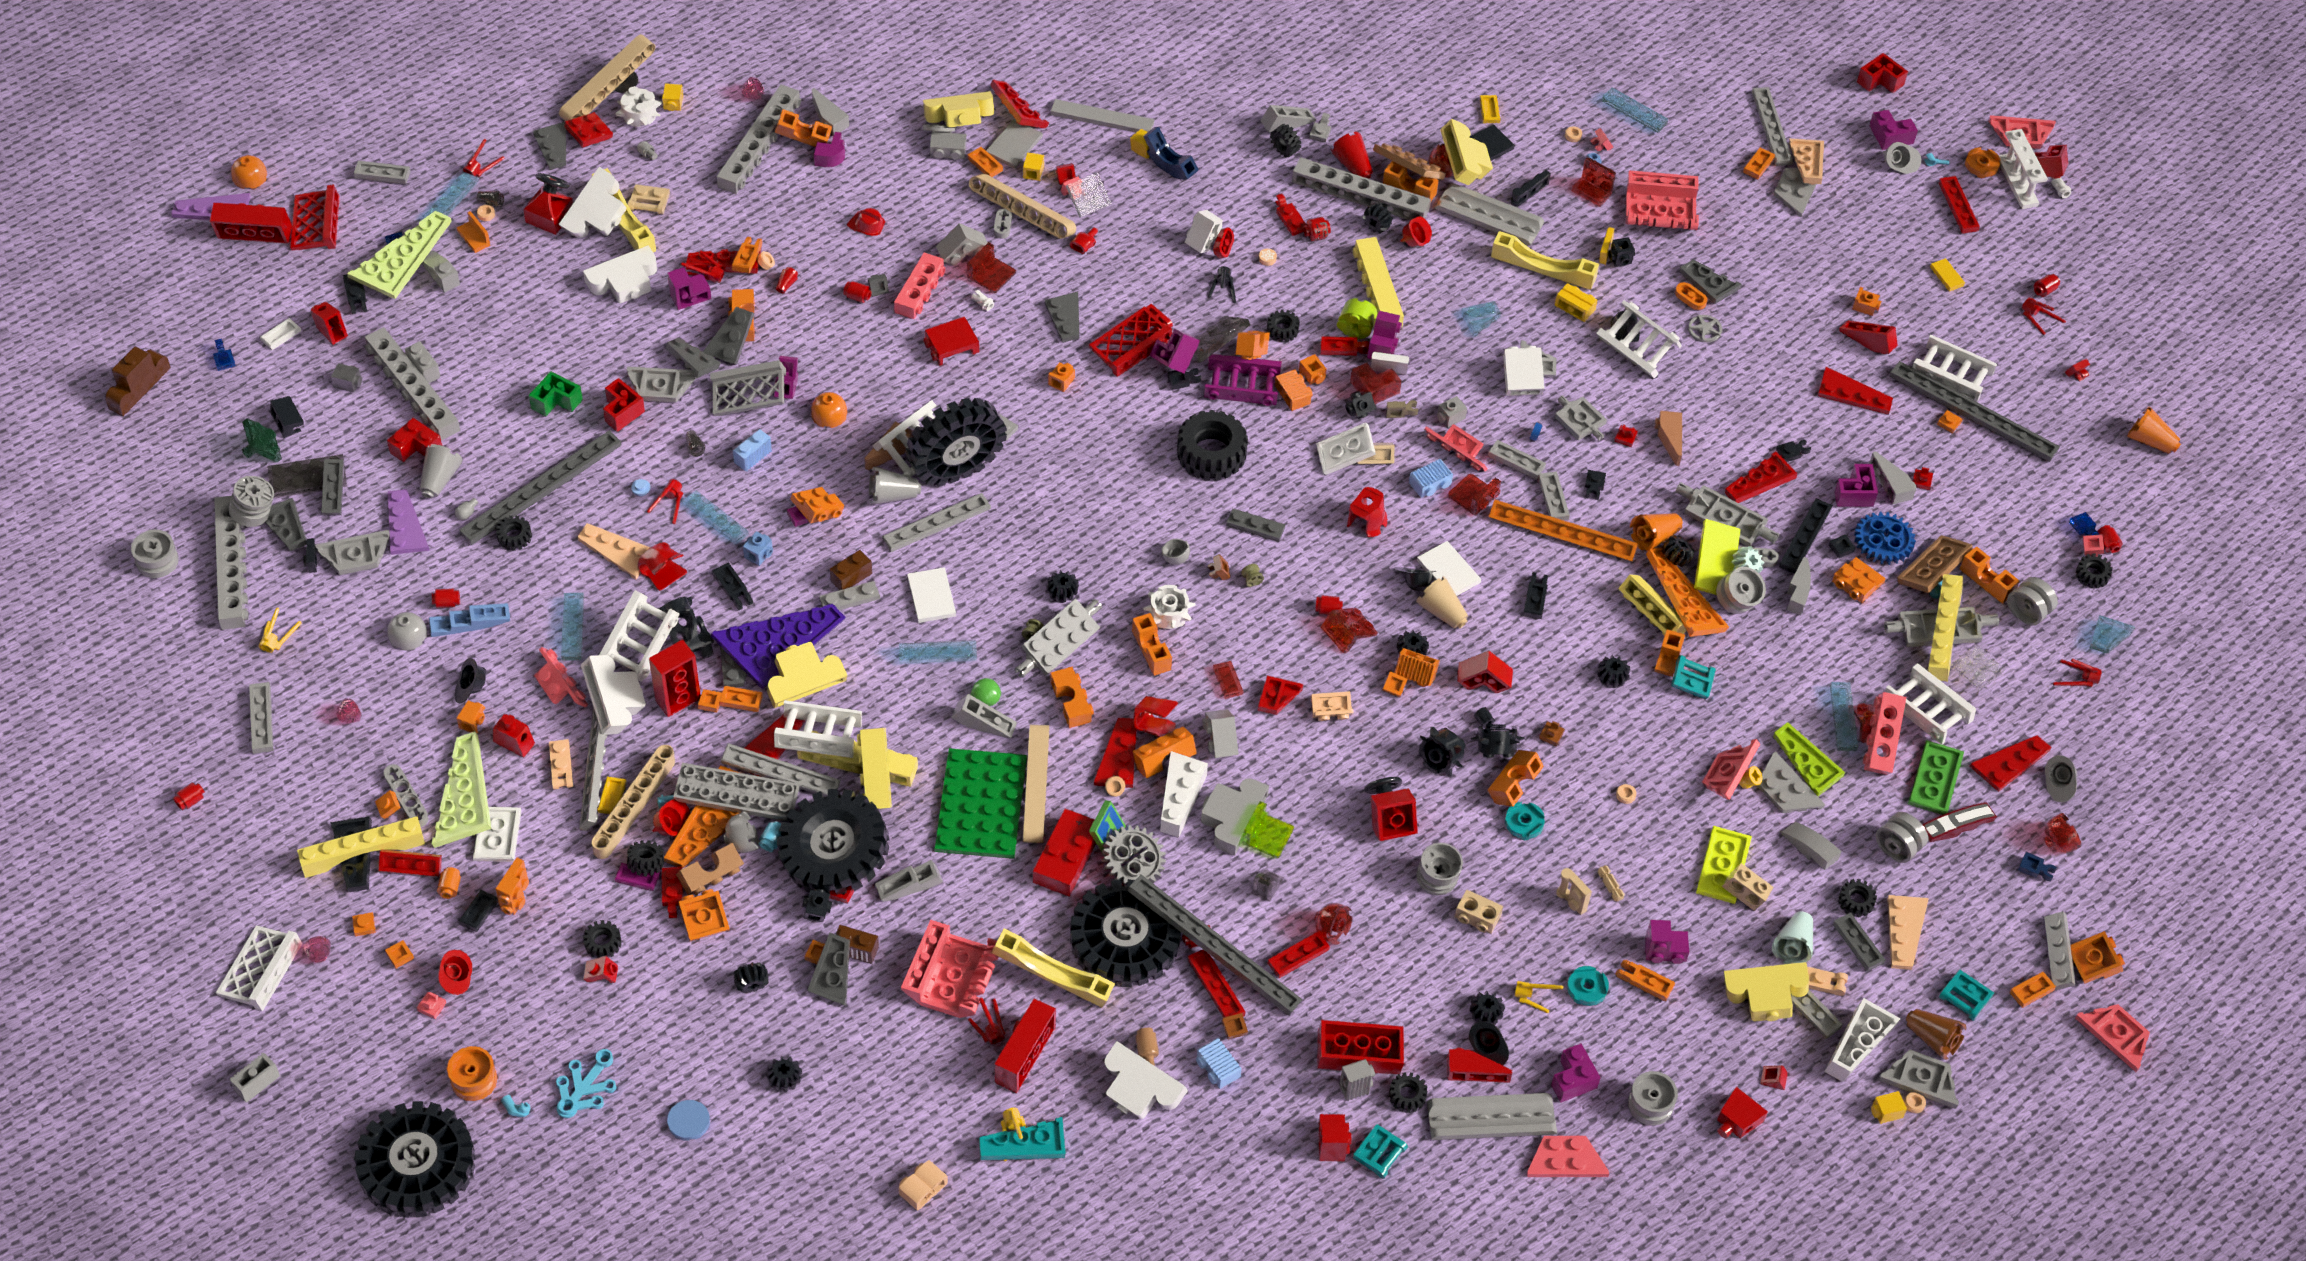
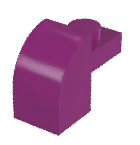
(830, 154)
(791, 376)

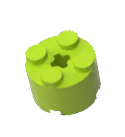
(1357, 318)

